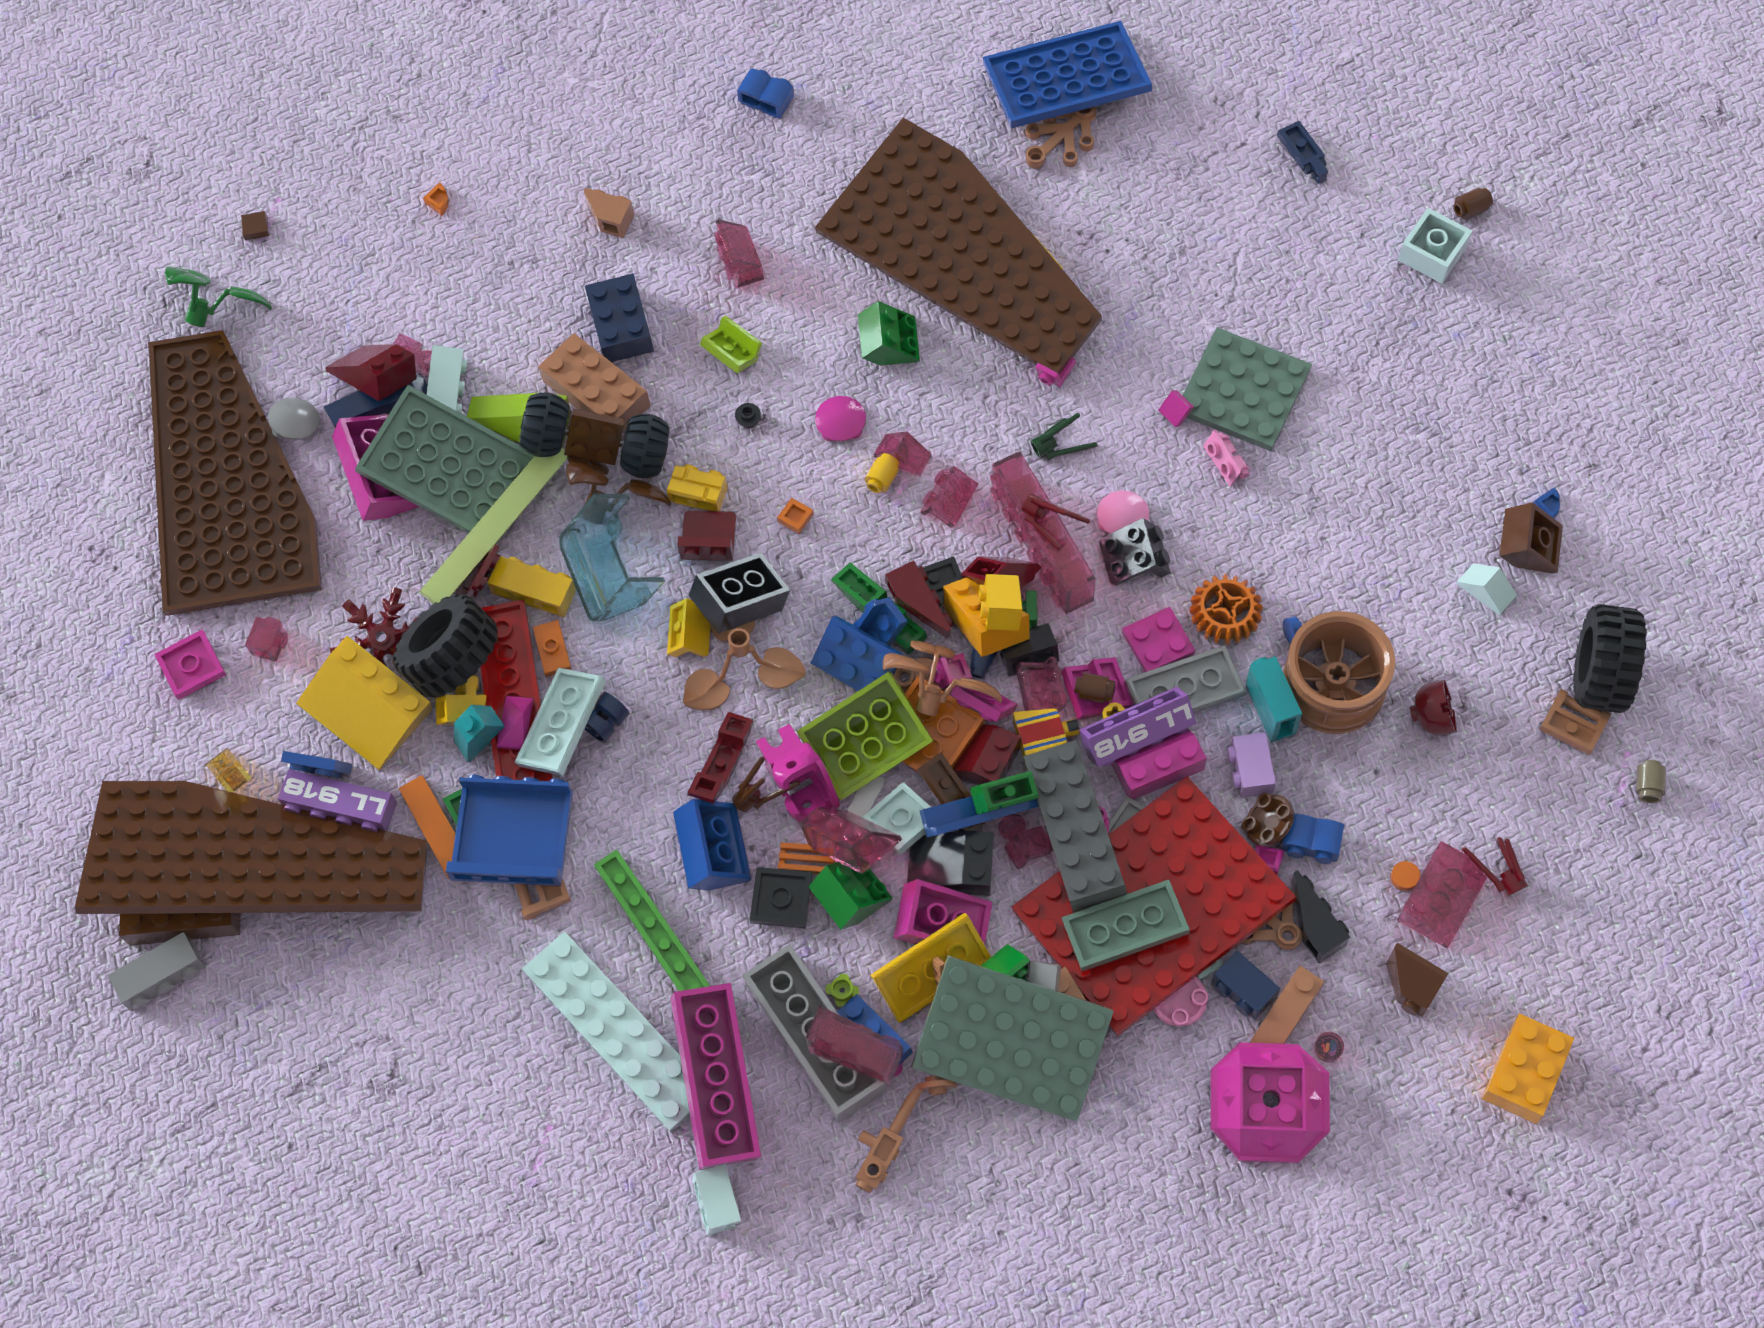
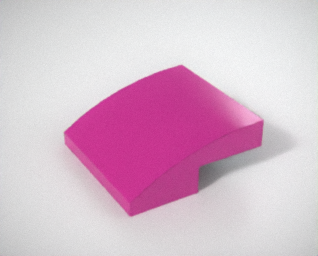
(1104, 667)

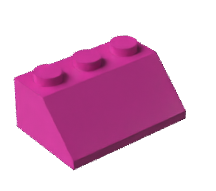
(1160, 764)

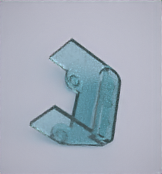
(596, 564)

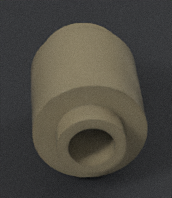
(1651, 781)

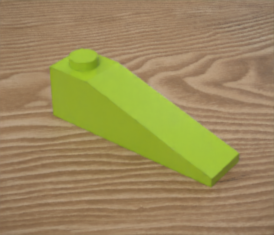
(503, 413)

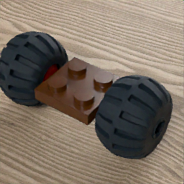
(594, 435)

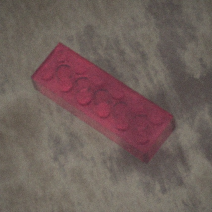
(1061, 569)

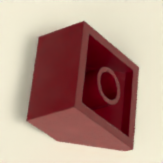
(988, 755)

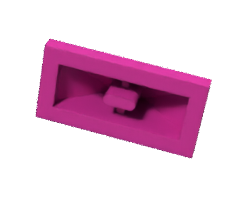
(516, 722)

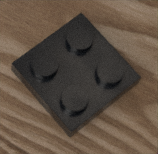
(781, 897)

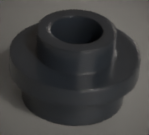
(747, 421)

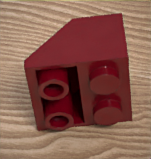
(1001, 566)

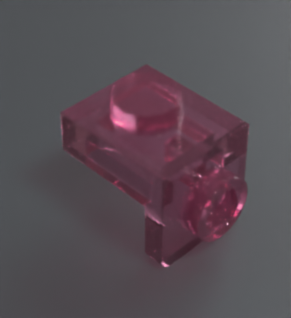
(1028, 846)

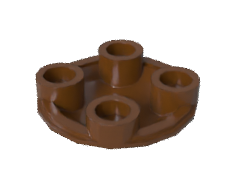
(1268, 819)

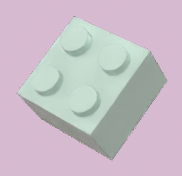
(1434, 245)

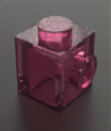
(267, 638)

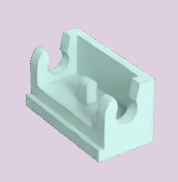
(716, 1199)

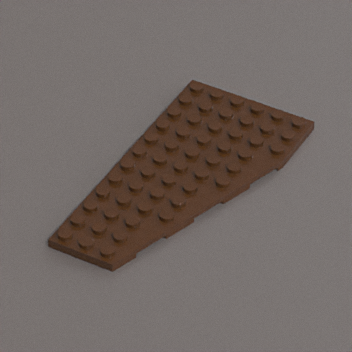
(953, 239)
(224, 490)
(226, 852)

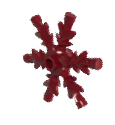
(374, 631)

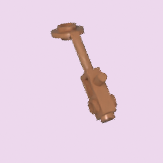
(886, 1145)

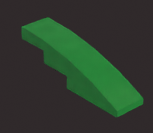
(862, 590)

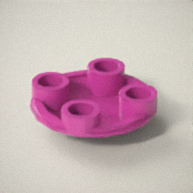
(840, 419)

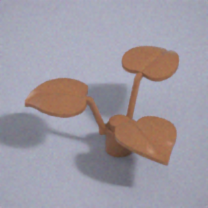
(777, 670)
(930, 694)

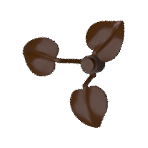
(592, 472)

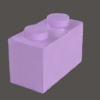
(1252, 765)

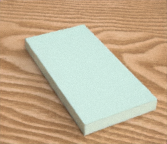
(560, 721)

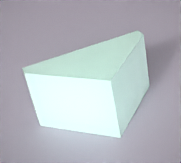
(1488, 586)

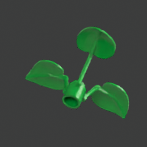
(198, 307)

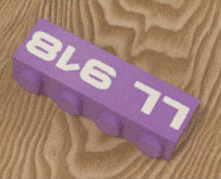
(1137, 727)
(338, 800)

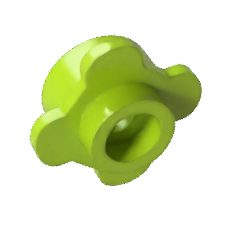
(834, 990)

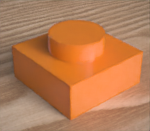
(795, 516)

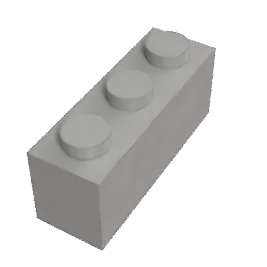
(157, 971)

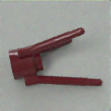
(1038, 508)
(1512, 879)

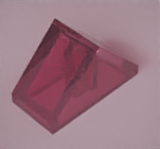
(907, 450)

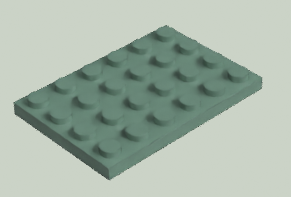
(441, 460)
(1012, 1038)

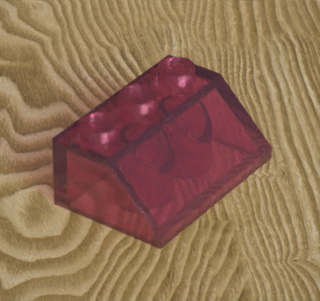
(847, 837)
(1443, 895)

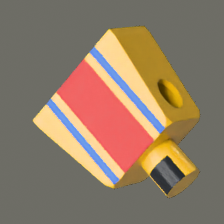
(1042, 730)

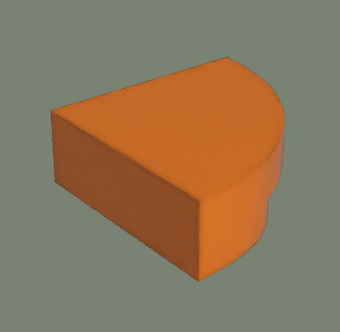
(437, 199)

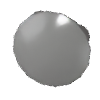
(293, 419)

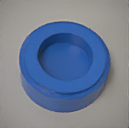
(1290, 627)

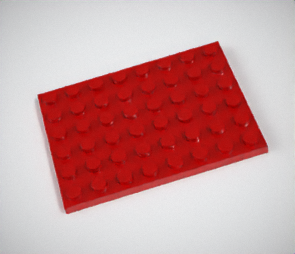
(1217, 882)

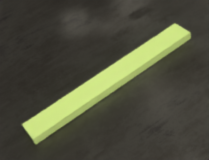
(492, 527)

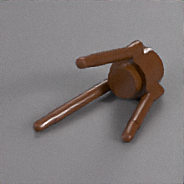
(749, 794)

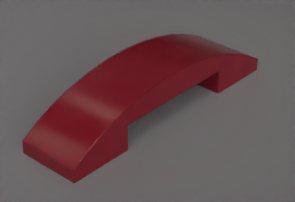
(723, 758)

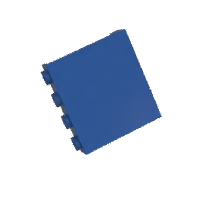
(511, 831)

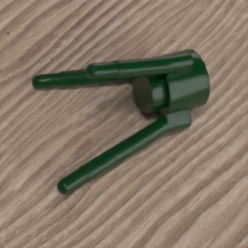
(1045, 443)

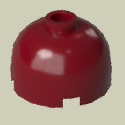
(1434, 709)

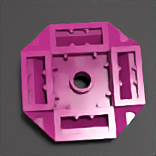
(1262, 1132)

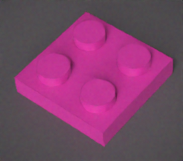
(1158, 640)
(190, 664)
(989, 707)

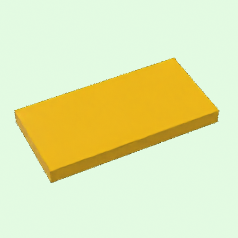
(910, 980)

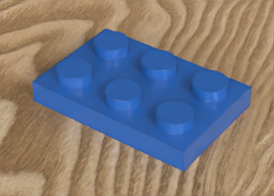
(851, 654)

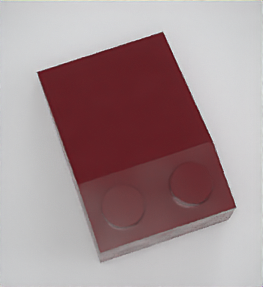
(376, 369)

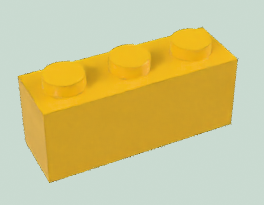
(532, 583)

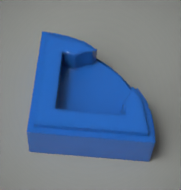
(1549, 502)

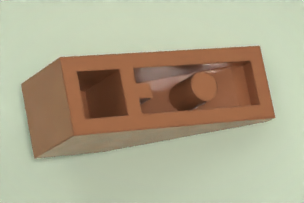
(1289, 1008)

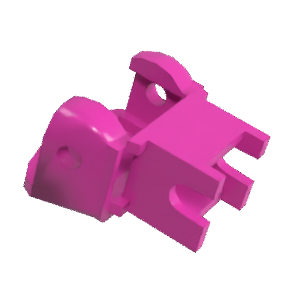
(798, 762)

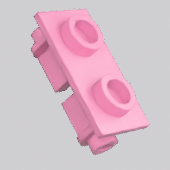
(1221, 450)

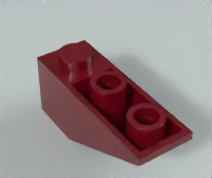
(913, 595)

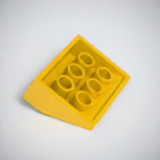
(364, 703)

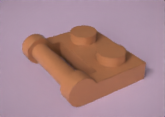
(1572, 728)
(549, 895)

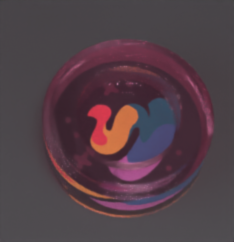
(1329, 1047)

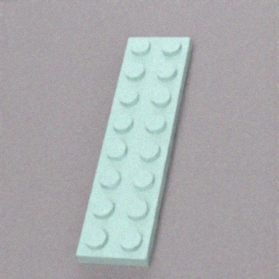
(612, 1027)

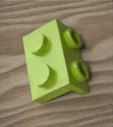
(732, 345)

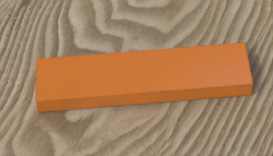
(430, 819)

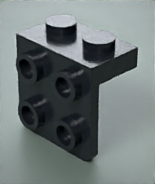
(1134, 552)

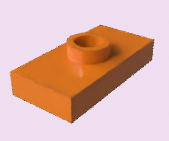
(551, 647)

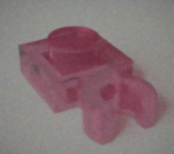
(415, 347)

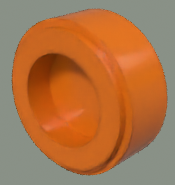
(1405, 875)

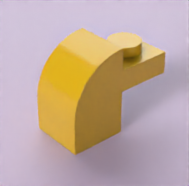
(451, 707)

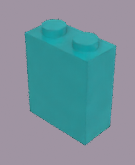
(1273, 698)

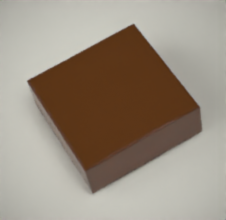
(255, 225)

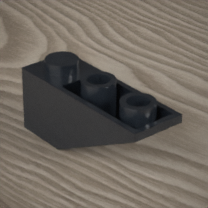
(1319, 927)

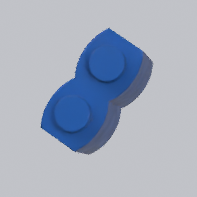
(765, 93)
(1314, 838)

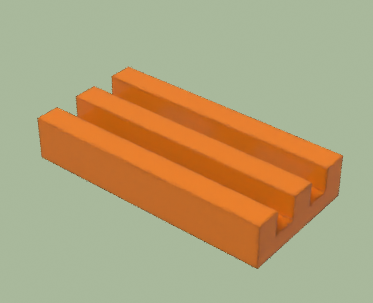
(803, 848)

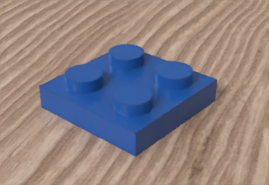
(309, 763)

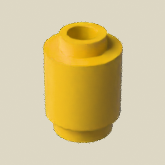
(882, 473)

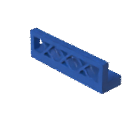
(962, 814)

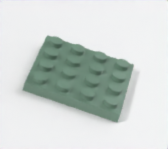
(1245, 388)

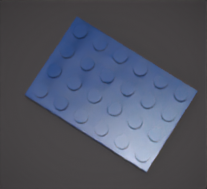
(1067, 74)

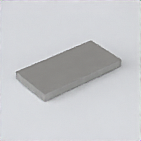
(1205, 678)

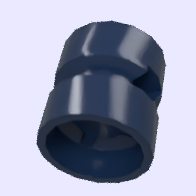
(609, 709)

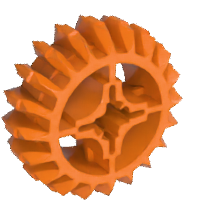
(1208, 618)

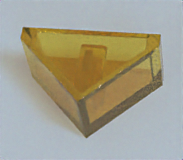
(228, 770)

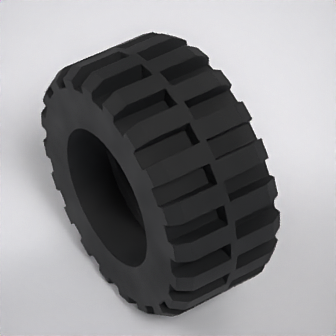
(445, 645)
(1609, 658)

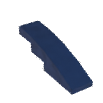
(361, 404)

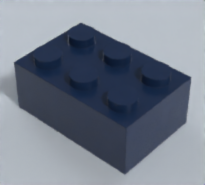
(619, 318)

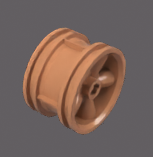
(1333, 633)

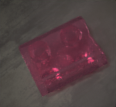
(949, 495)
(1041, 685)

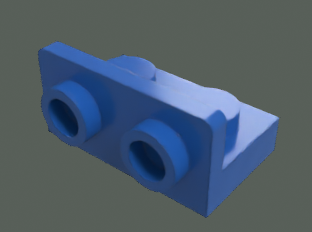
(882, 620)

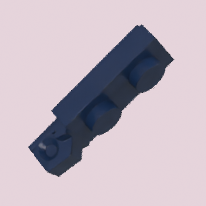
(1304, 150)

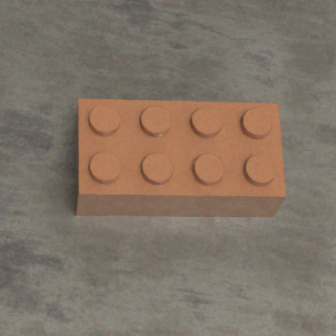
(592, 381)

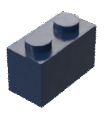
(1245, 985)

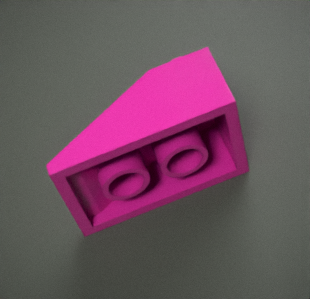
(930, 907)

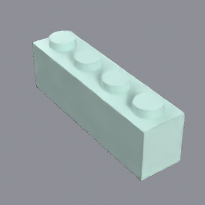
(444, 376)

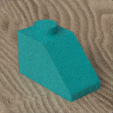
(475, 730)

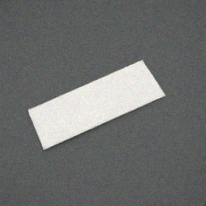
(866, 797)

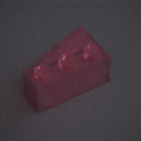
(853, 1045)

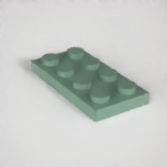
(1125, 925)

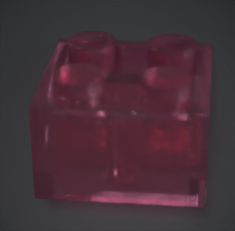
(737, 253)

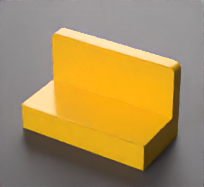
(687, 630)

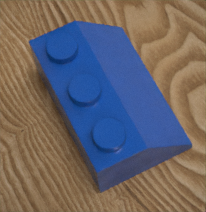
(711, 845)

